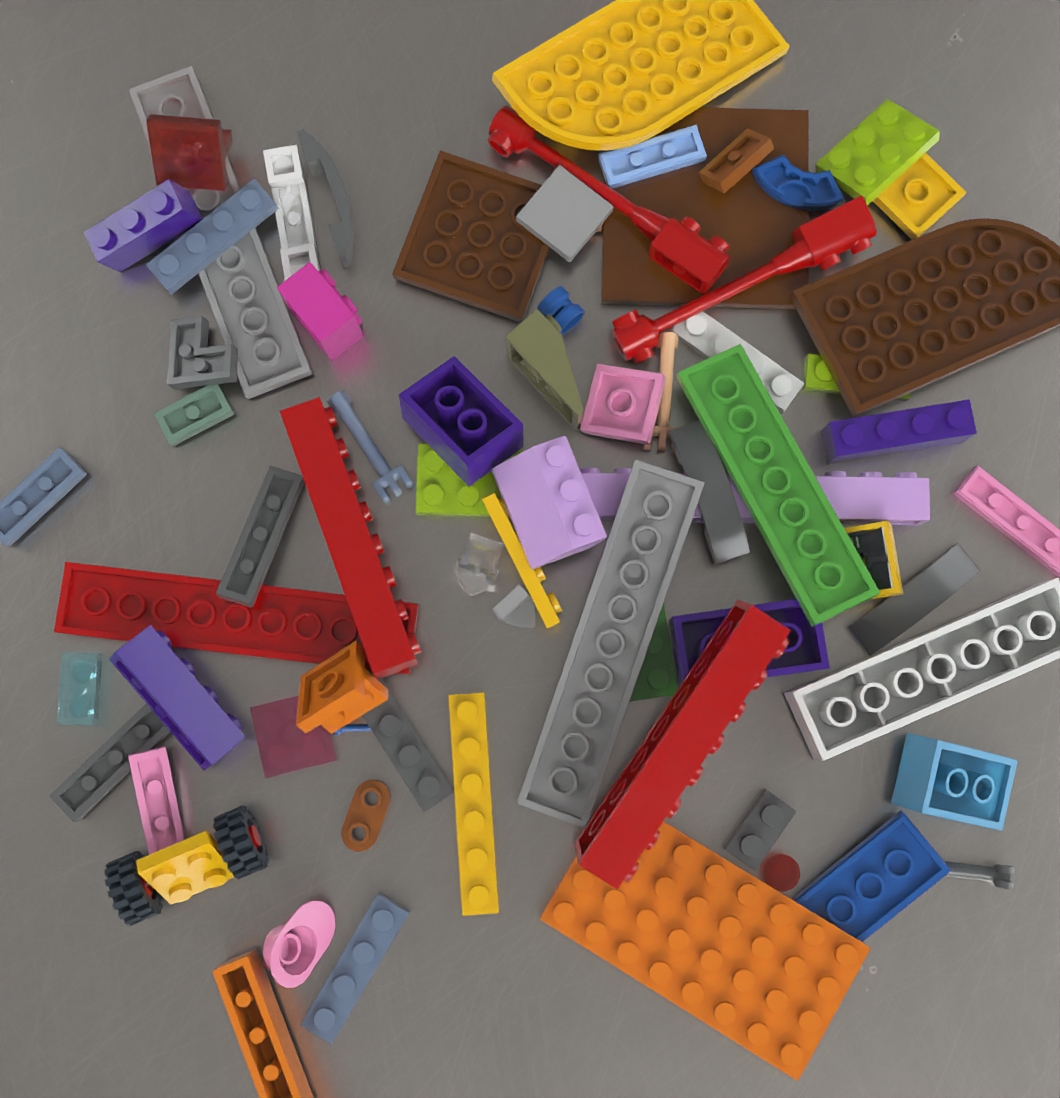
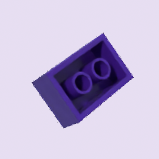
(461, 420)

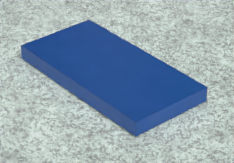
(875, 879)

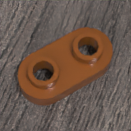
(366, 815)

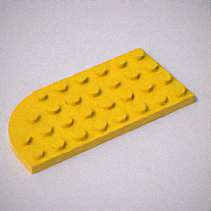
(637, 69)

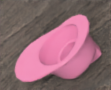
(297, 945)

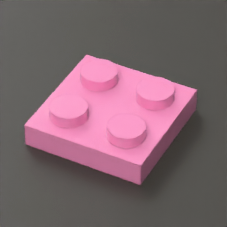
(623, 404)

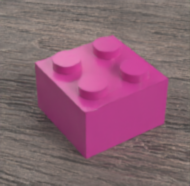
(321, 311)

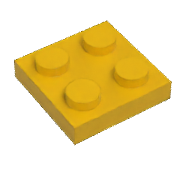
(919, 197)

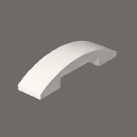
(294, 211)

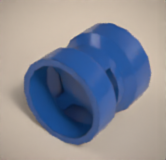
(561, 309)

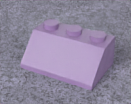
(549, 502)

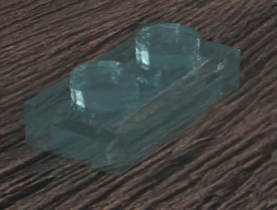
(79, 688)

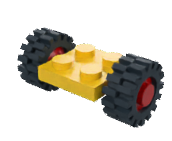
(187, 867)

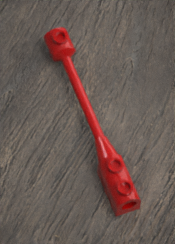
(674, 243)
(816, 244)

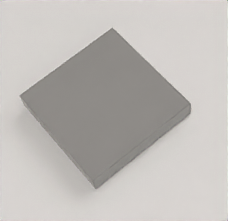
(564, 213)

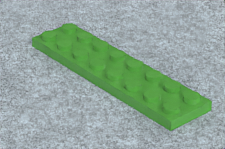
(777, 485)

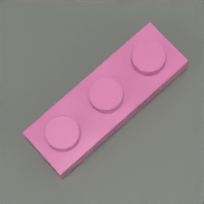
(156, 798)

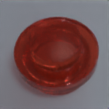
(781, 872)

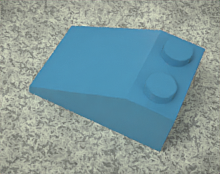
(954, 782)

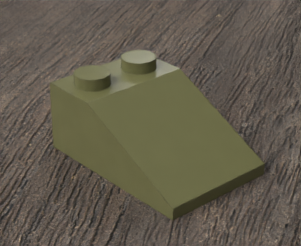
(541, 357)

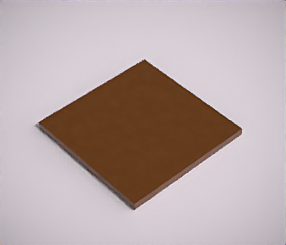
(743, 217)

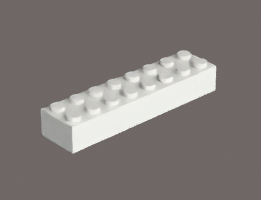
(929, 671)

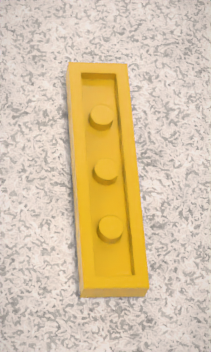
(546, 603)

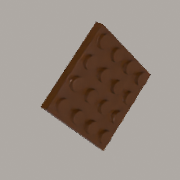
(469, 238)

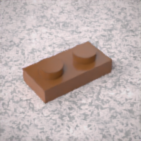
(736, 160)

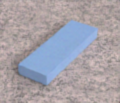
(652, 157)

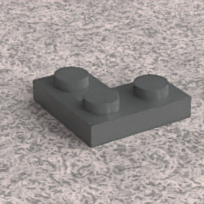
(192, 361)

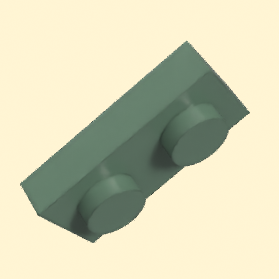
(194, 414)

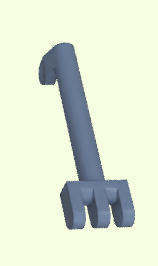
(341, 403)

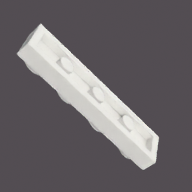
(710, 338)

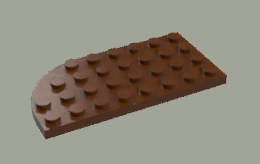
(931, 308)

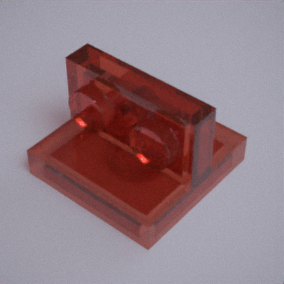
(189, 151)

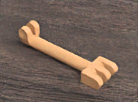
(668, 344)

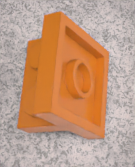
(338, 691)

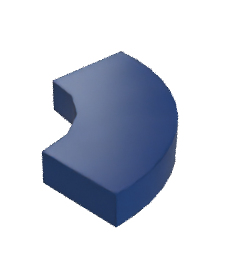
(796, 187)

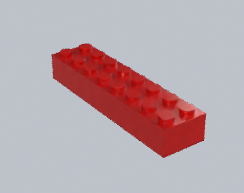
(679, 743)

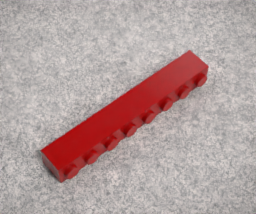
(349, 539)

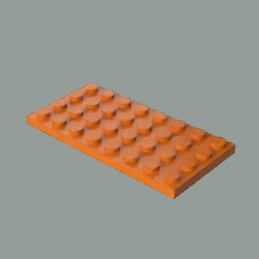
(716, 946)

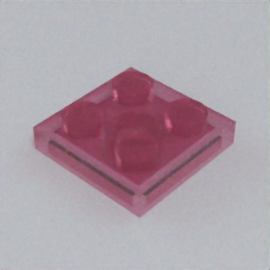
(283, 744)

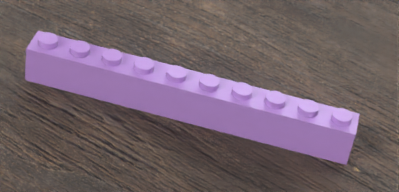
(854, 499)

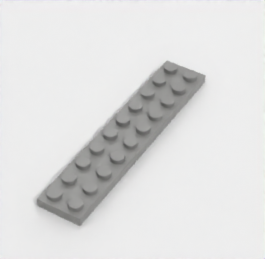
(241, 279)
(610, 643)

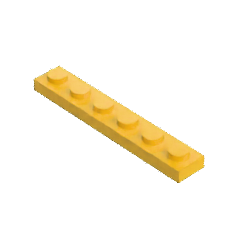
(473, 804)

